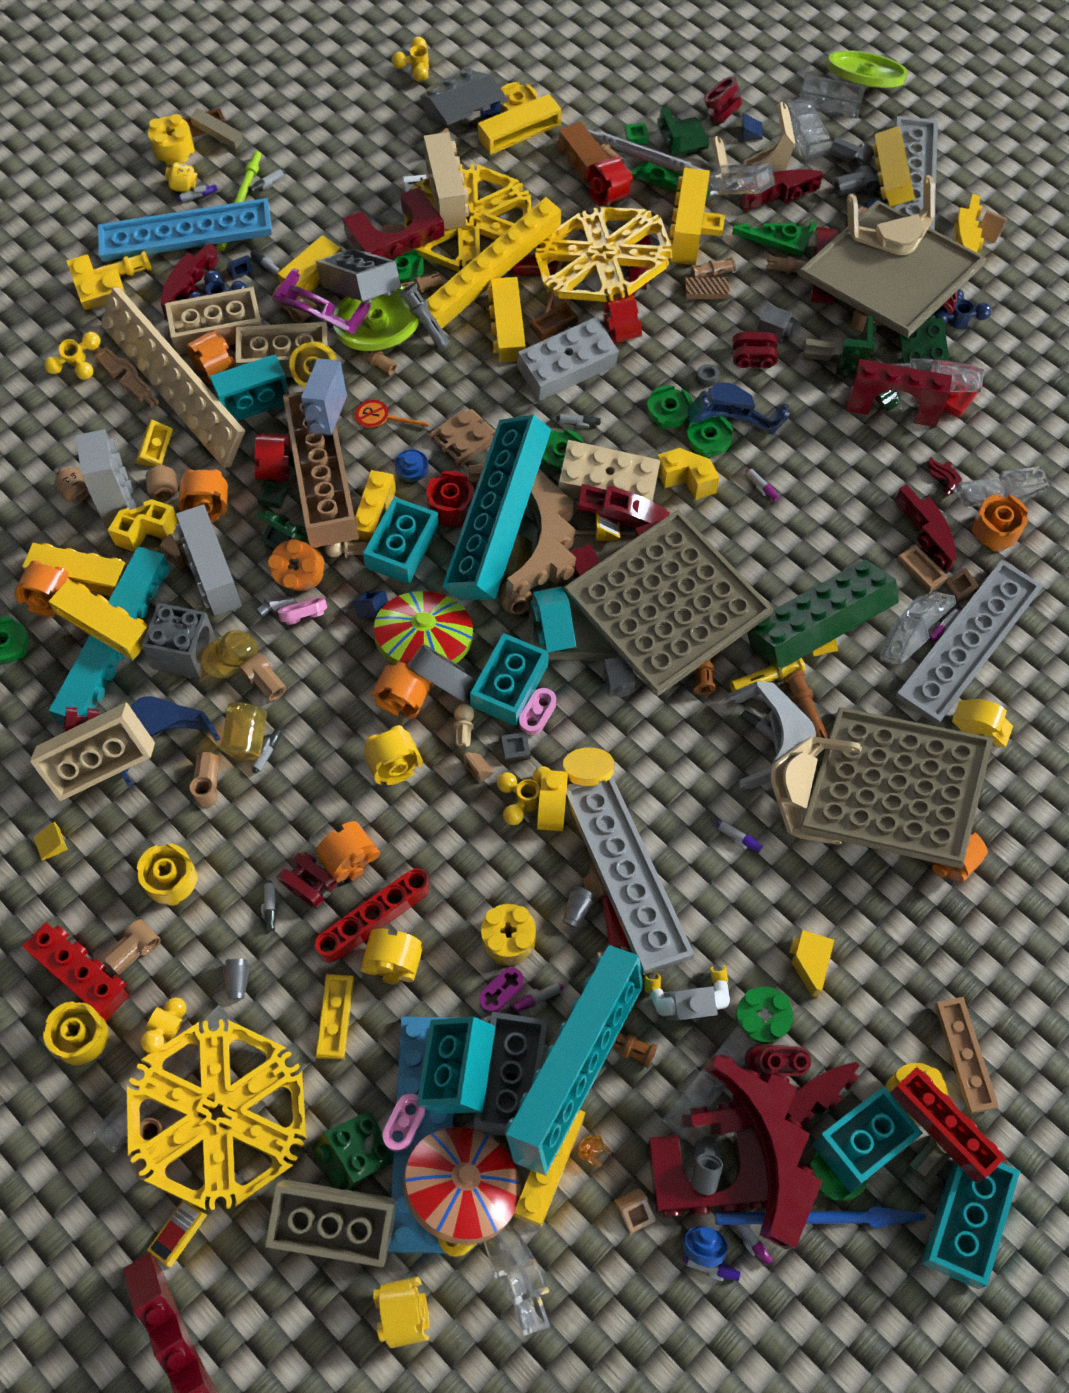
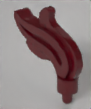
(945, 473)

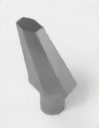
(274, 604)

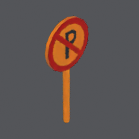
(375, 413)

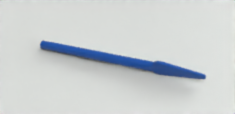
(873, 1216)

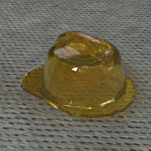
(228, 653)

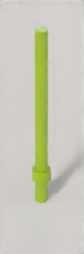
(250, 171)

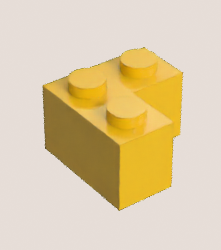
(92, 288)

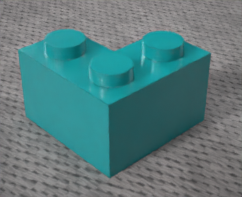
(554, 613)

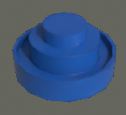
(411, 465)
(705, 1246)

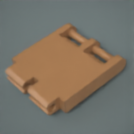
(465, 435)

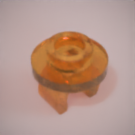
(590, 1147)

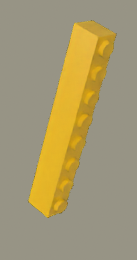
(494, 261)

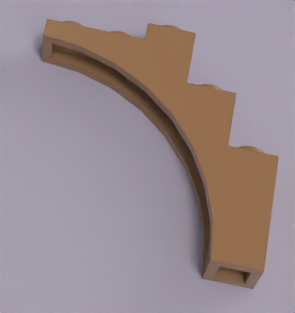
(551, 557)

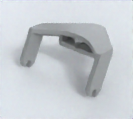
(788, 724)

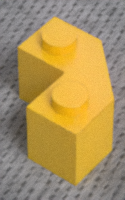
(684, 466)
(133, 525)

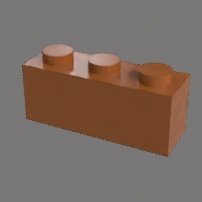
(580, 147)

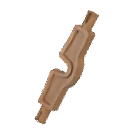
(130, 381)

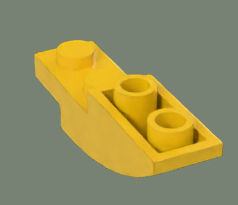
(966, 226)

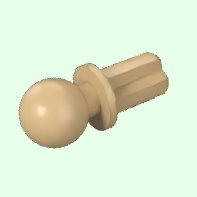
(348, 548)
(464, 715)

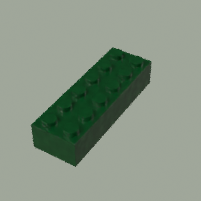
(823, 614)

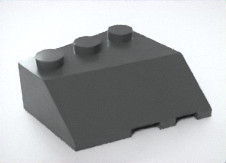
(460, 96)

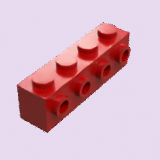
(76, 971)
(948, 1125)

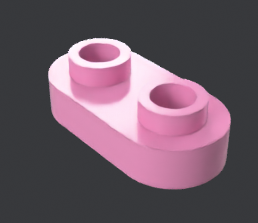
(292, 613)
(535, 712)
(403, 1123)

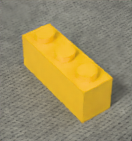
(306, 263)
(374, 503)

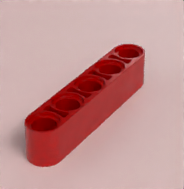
(379, 903)

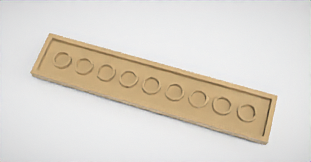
(172, 378)

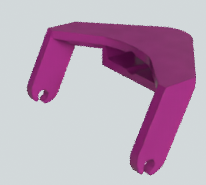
(288, 293)

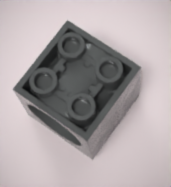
(178, 640)

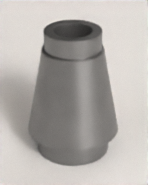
(578, 905)
(236, 977)

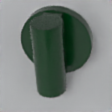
(888, 400)

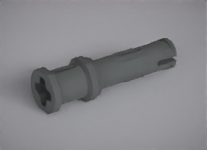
(418, 307)

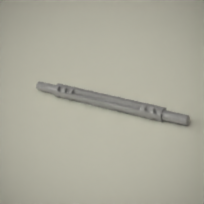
(642, 152)

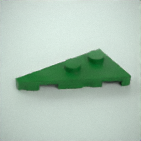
(658, 176)
(780, 236)

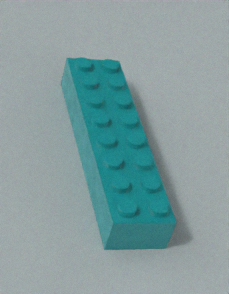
(497, 508)
(574, 1060)

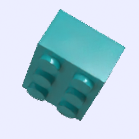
(251, 387)
(401, 540)
(509, 679)
(456, 1065)
(866, 1139)

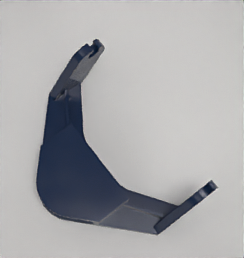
(733, 402)
(162, 715)

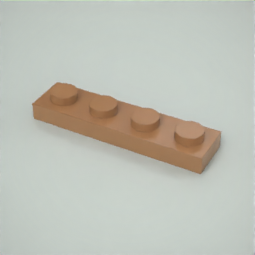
(966, 1055)

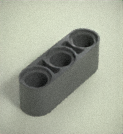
(443, 672)

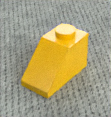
(811, 959)

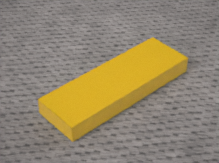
(334, 1017)

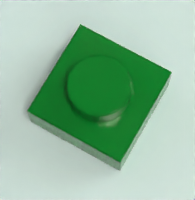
(637, 133)

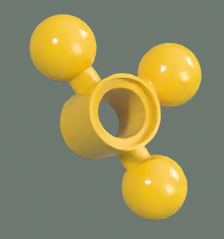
(418, 59)
(82, 369)
(507, 783)
(163, 1025)

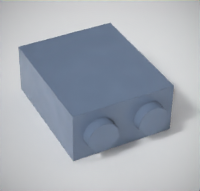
(324, 396)

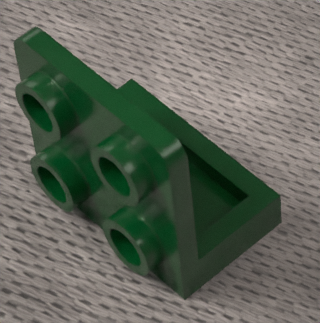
(681, 135)
(925, 342)
(857, 349)
(280, 529)
(352, 1151)

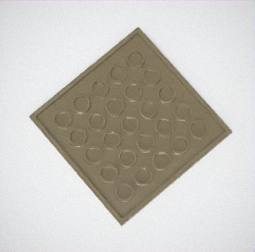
(668, 602)
(905, 790)

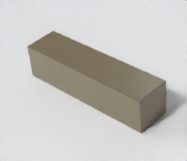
(216, 128)

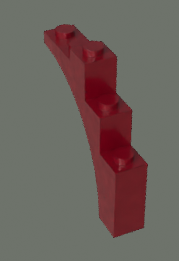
(790, 1187)
(168, 1336)

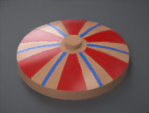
(461, 1185)

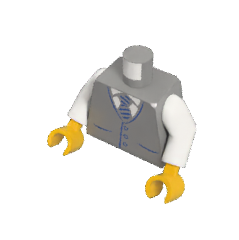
(690, 1002)

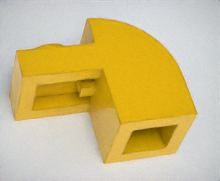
(985, 718)
(552, 800)

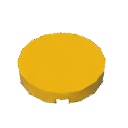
(517, 95)
(588, 766)

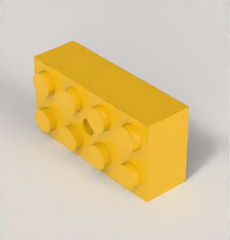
(688, 215)

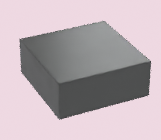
(515, 747)

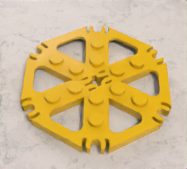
(481, 212)
(603, 253)
(193, 1129)

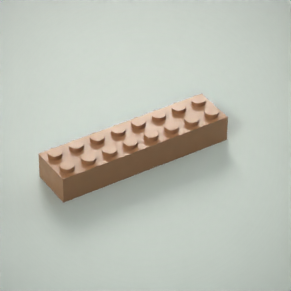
(320, 479)

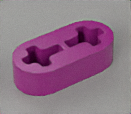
(497, 986)

